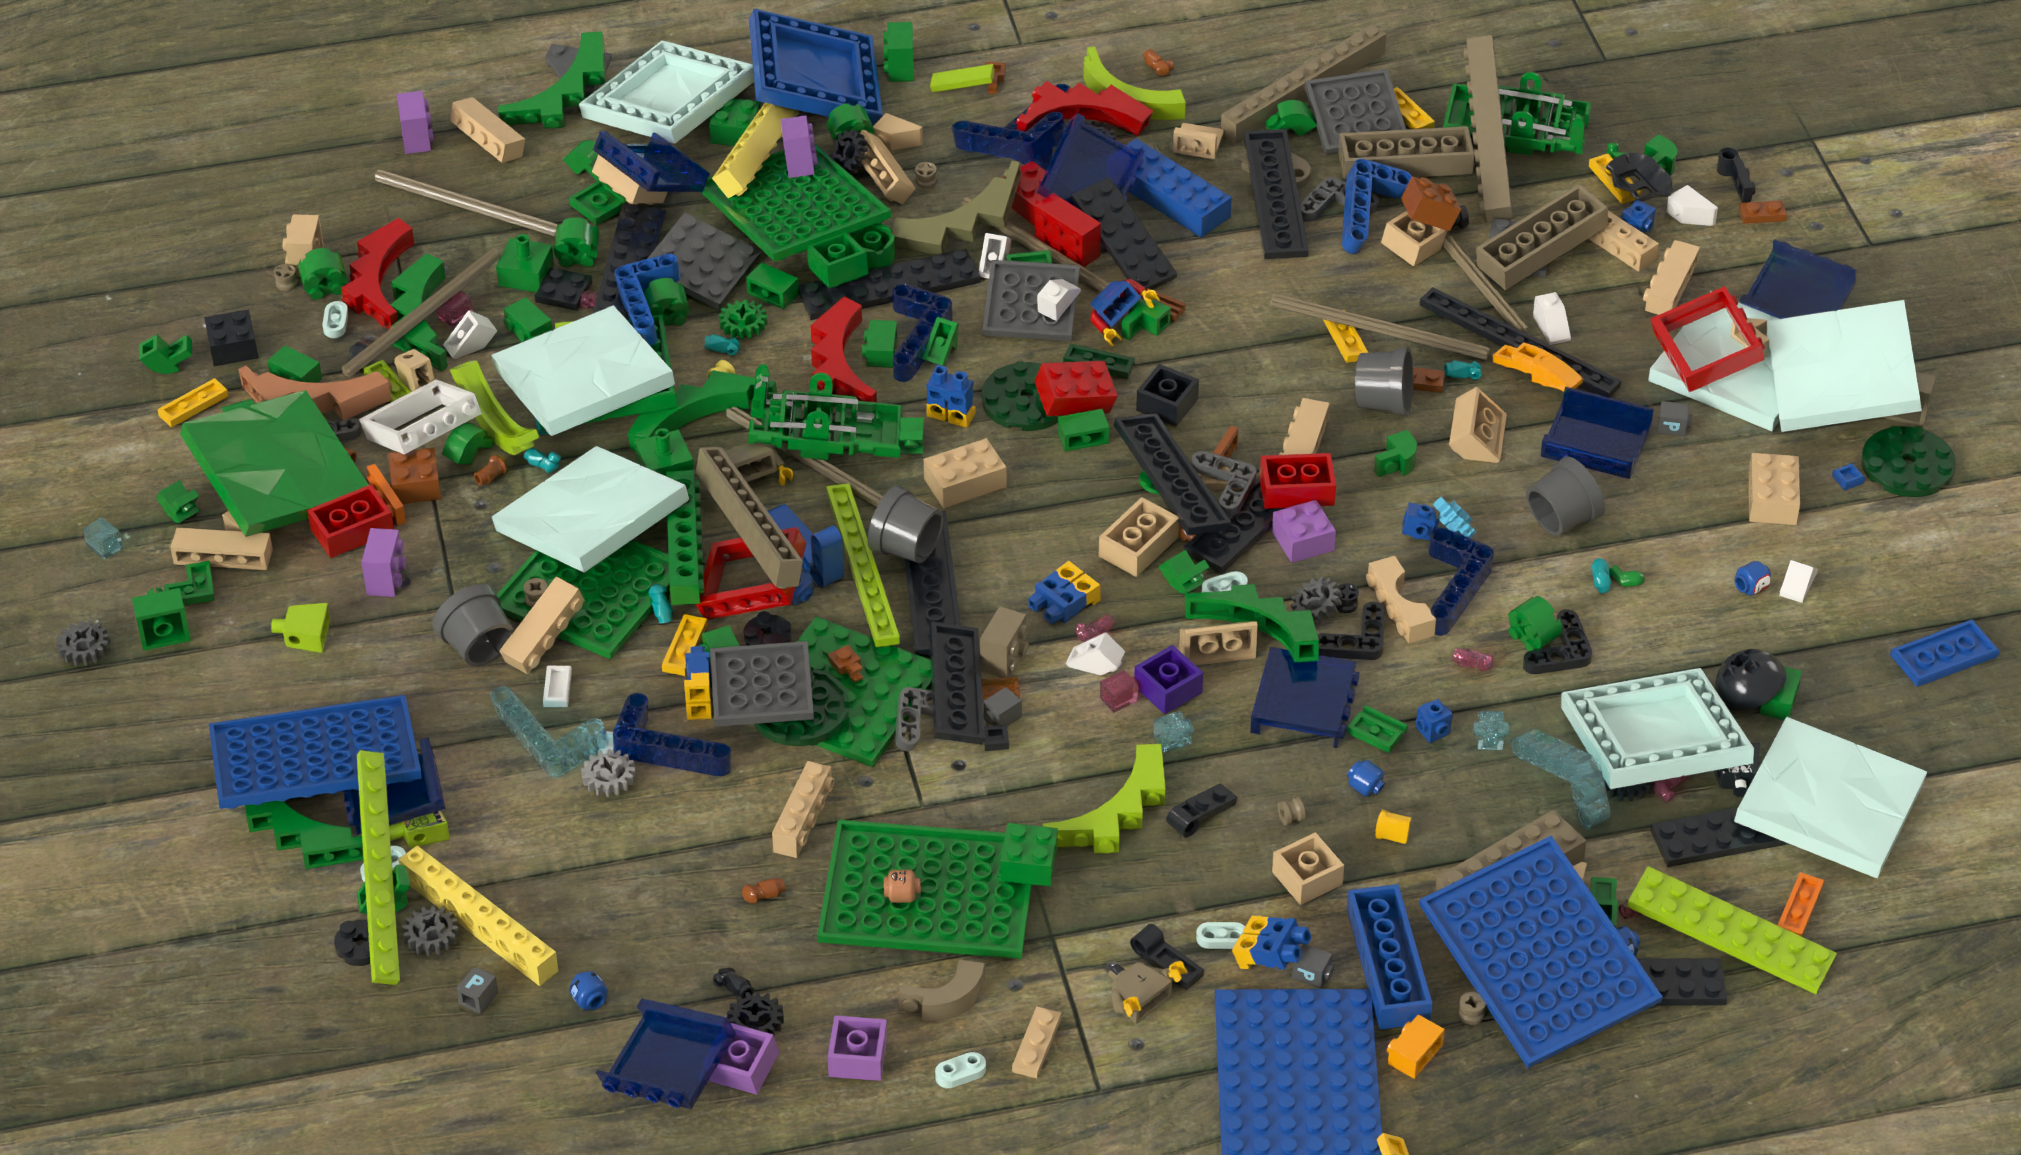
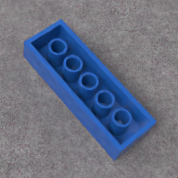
(1178, 192)
(1388, 955)

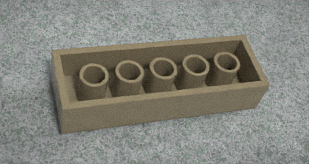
(1413, 150)
(1542, 237)
(1550, 824)

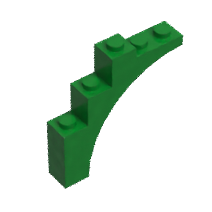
(567, 92)
(1241, 604)

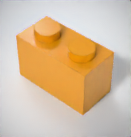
(1415, 1046)

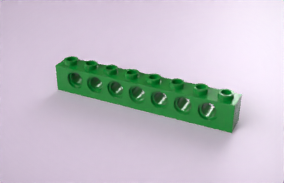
(684, 544)

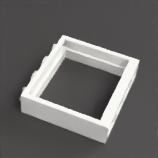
(459, 408)

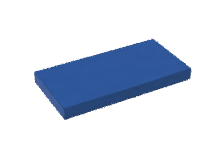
(1944, 653)

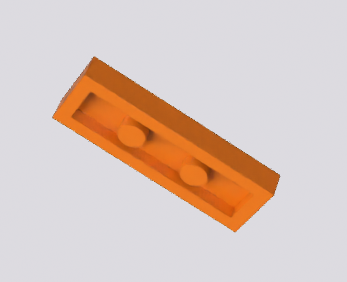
(386, 493)
(1801, 903)

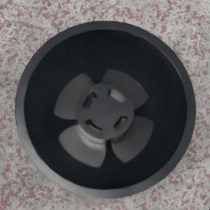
(1749, 679)

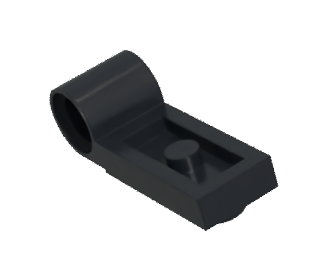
(1731, 165)
(1188, 815)
(1151, 947)

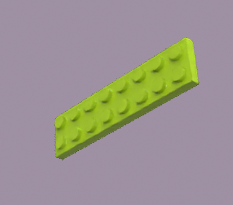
(1731, 930)

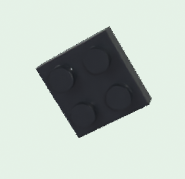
(563, 288)

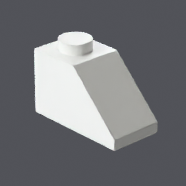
(1691, 207)
(994, 248)
(1056, 298)
(1551, 318)
(470, 335)
(1096, 655)

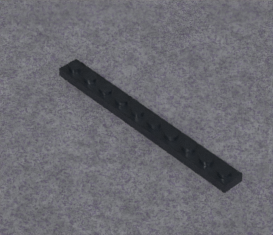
(1504, 334)

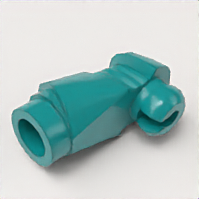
(720, 344)
(1460, 369)
(541, 460)
(1601, 575)
(660, 603)

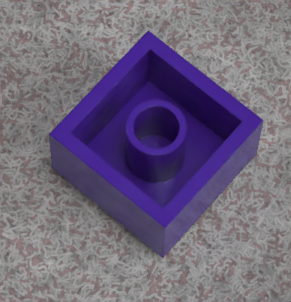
(1169, 679)

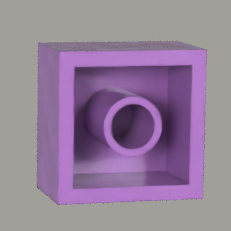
(415, 122)
(799, 146)
(1303, 531)
(383, 562)
(857, 1048)
(746, 1060)

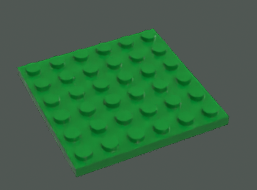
(612, 593)
(875, 697)

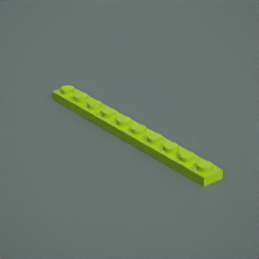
(863, 565)
(378, 868)

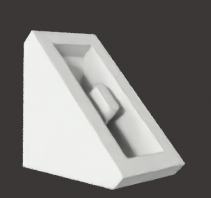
(1797, 581)

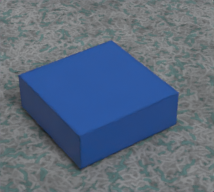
(1848, 476)

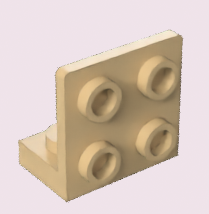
(1197, 140)

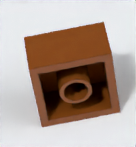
(1431, 203)
(415, 475)

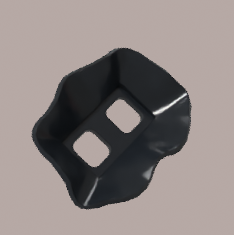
(1646, 170)

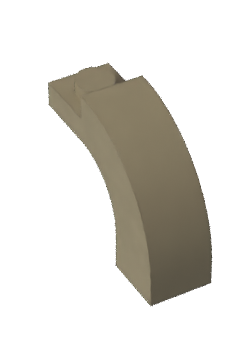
(948, 1000)

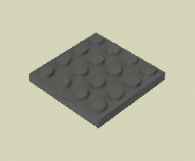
(1353, 105)
(707, 259)
(1013, 302)
(761, 683)

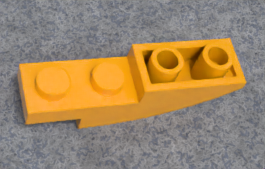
(1543, 366)

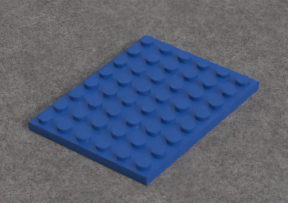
(310, 750)
(1540, 951)
(1297, 1072)

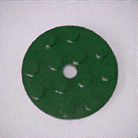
(1005, 400)
(1885, 461)
(829, 711)

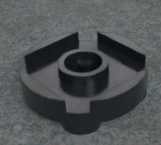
(764, 624)
(346, 942)

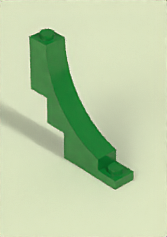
(410, 291)
(719, 392)
(320, 842)

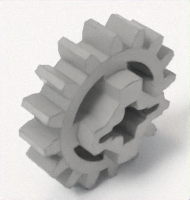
(608, 773)

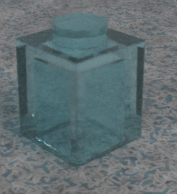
(102, 538)

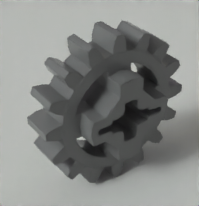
(1319, 597)
(83, 643)
(430, 930)

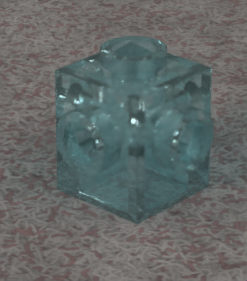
(1490, 730)
(1173, 731)

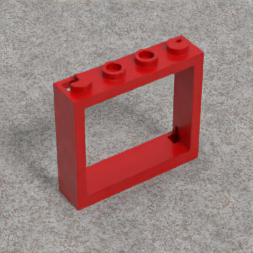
(1695, 310)
(744, 599)

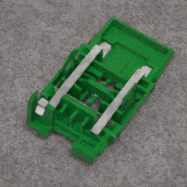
(1563, 117)
(862, 428)

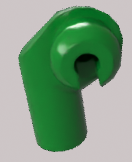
(1613, 150)
(1628, 578)

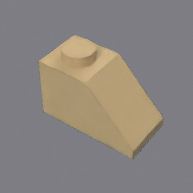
(898, 132)

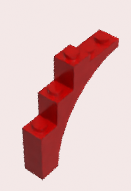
(1108, 106)
(375, 257)
(830, 338)

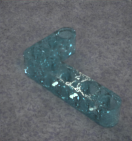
(553, 756)
(1572, 765)

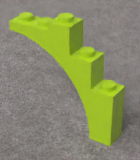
(1123, 811)

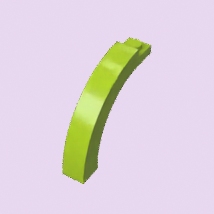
(1165, 104)
(494, 420)

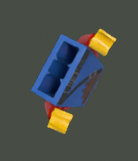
(1115, 302)

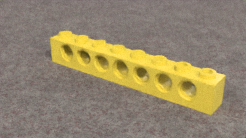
(480, 916)

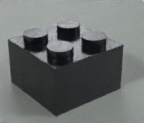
(231, 337)
(1167, 394)

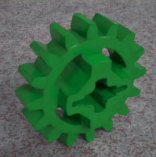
(743, 319)

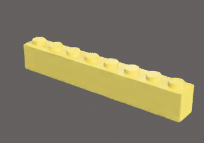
(752, 149)

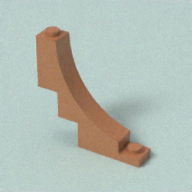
(343, 397)

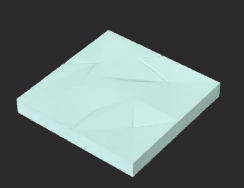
(668, 91)
(1843, 366)
(582, 370)
(1744, 394)
(590, 508)
(1657, 728)
(1831, 797)

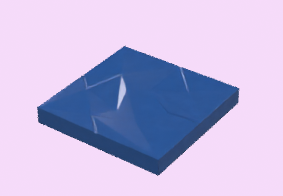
(812, 65)

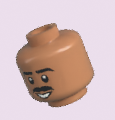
(901, 886)

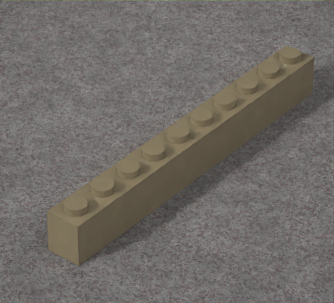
(1339, 60)
(1489, 128)
(749, 517)

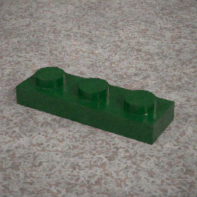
(1117, 364)

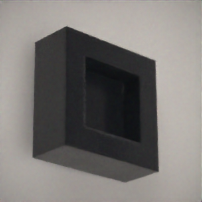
(996, 738)

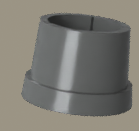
(1385, 380)
(1565, 497)
(904, 526)
(473, 624)

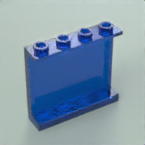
(1087, 158)
(653, 165)
(1799, 283)
(1598, 432)
(1305, 695)
(406, 799)
(669, 1054)

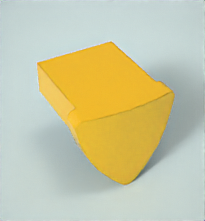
(1393, 827)

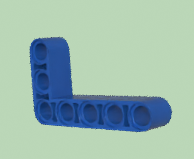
(1361, 180)
(632, 280)
(823, 549)

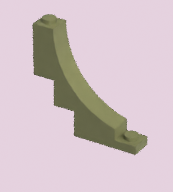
(988, 208)

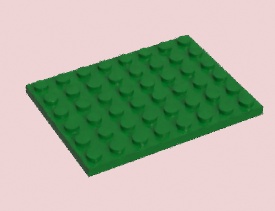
(794, 212)
(960, 900)

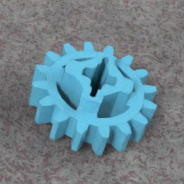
(1454, 517)

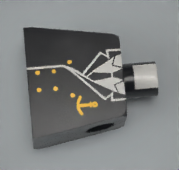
(1739, 777)

